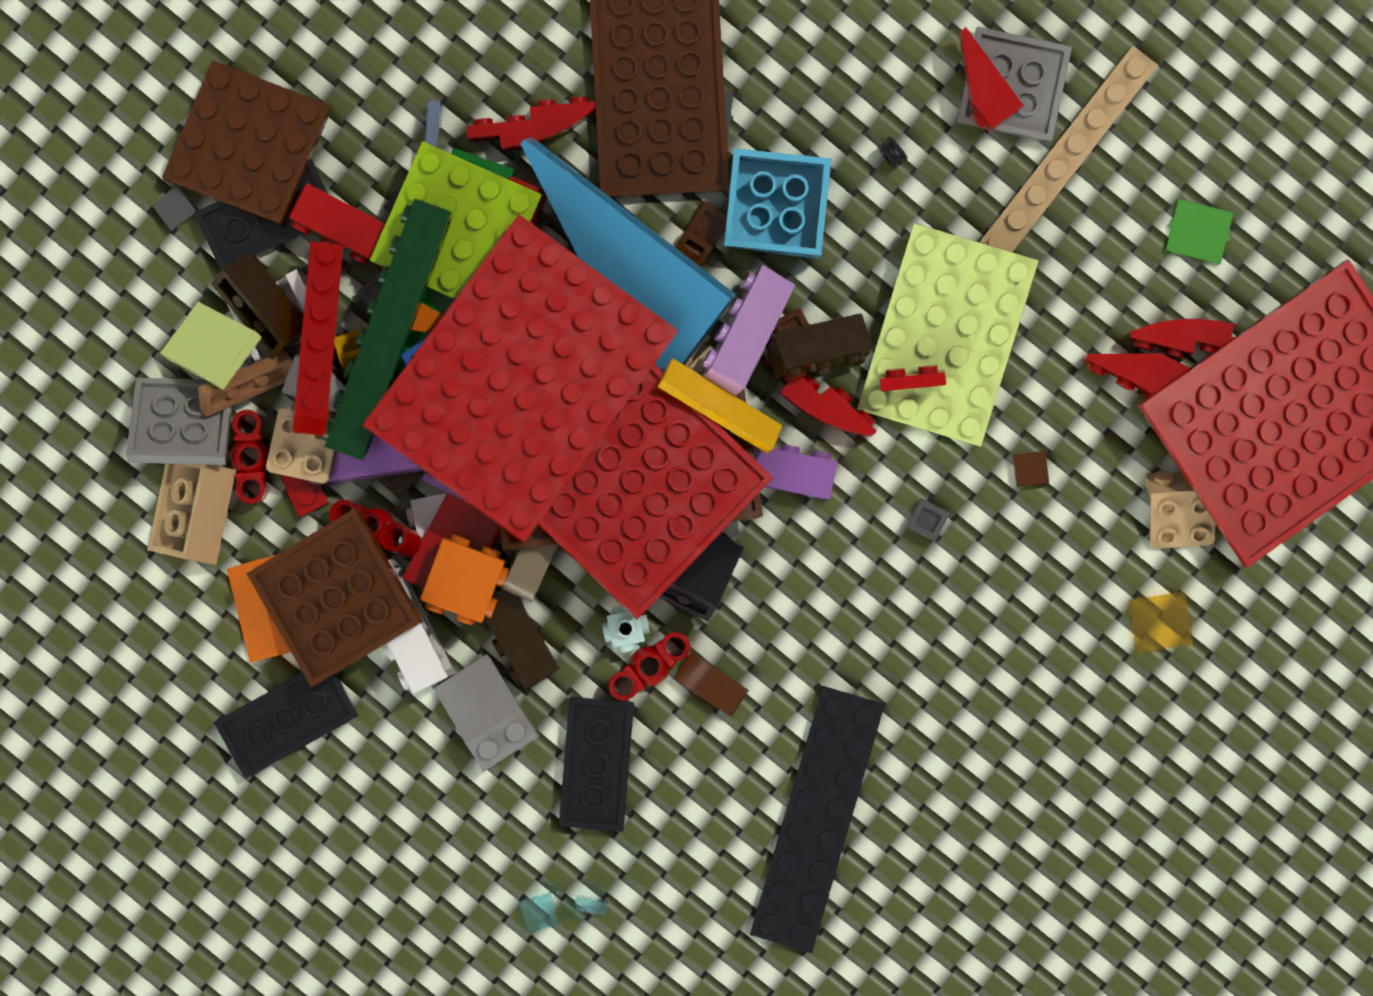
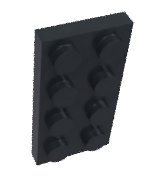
(237, 232)
(284, 721)
(596, 764)

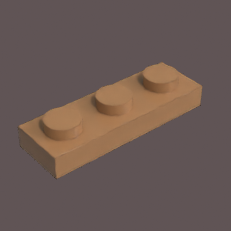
(245, 384)

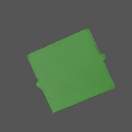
(1199, 231)

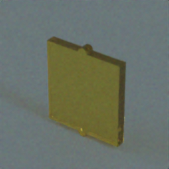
(1160, 621)

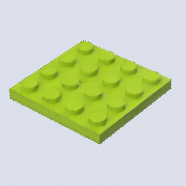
(481, 210)

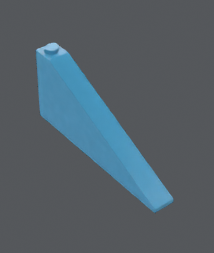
(632, 255)

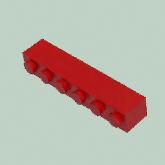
(317, 339)

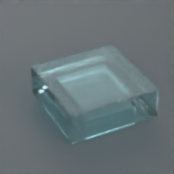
(591, 905)
(539, 912)

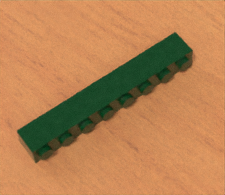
(389, 327)

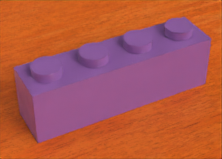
(379, 462)
(798, 472)

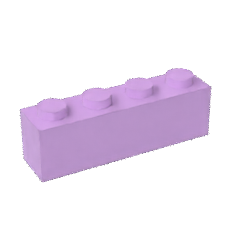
(747, 330)

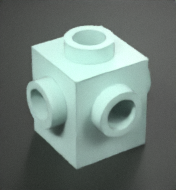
(625, 642)

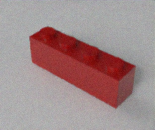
(336, 222)

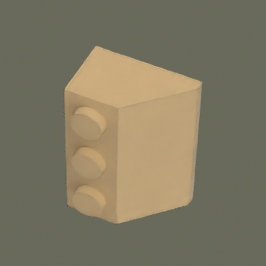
(192, 511)

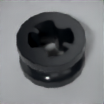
(892, 152)

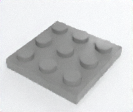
(1034, 73)
(172, 427)

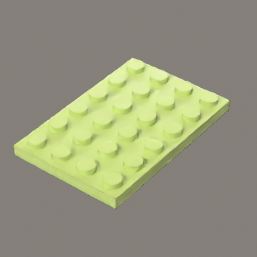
(954, 310)

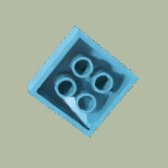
(777, 203)

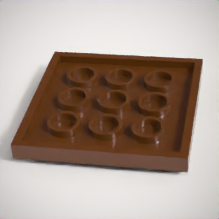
(247, 142)
(334, 597)

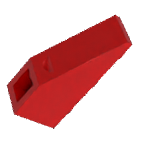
(1141, 371)

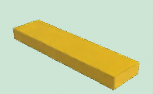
(720, 406)

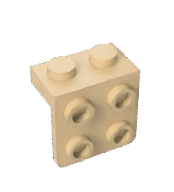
(299, 454)
(1177, 513)

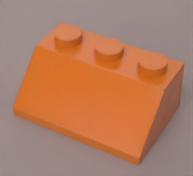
(258, 628)

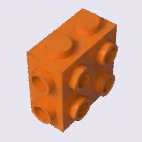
(464, 580)

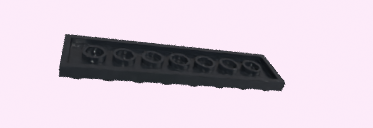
(817, 819)

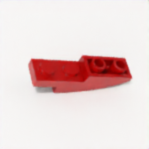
(546, 123)
(1182, 335)
(829, 408)

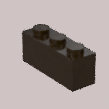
(260, 303)
(819, 347)
(519, 640)

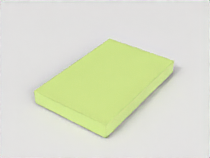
(210, 345)

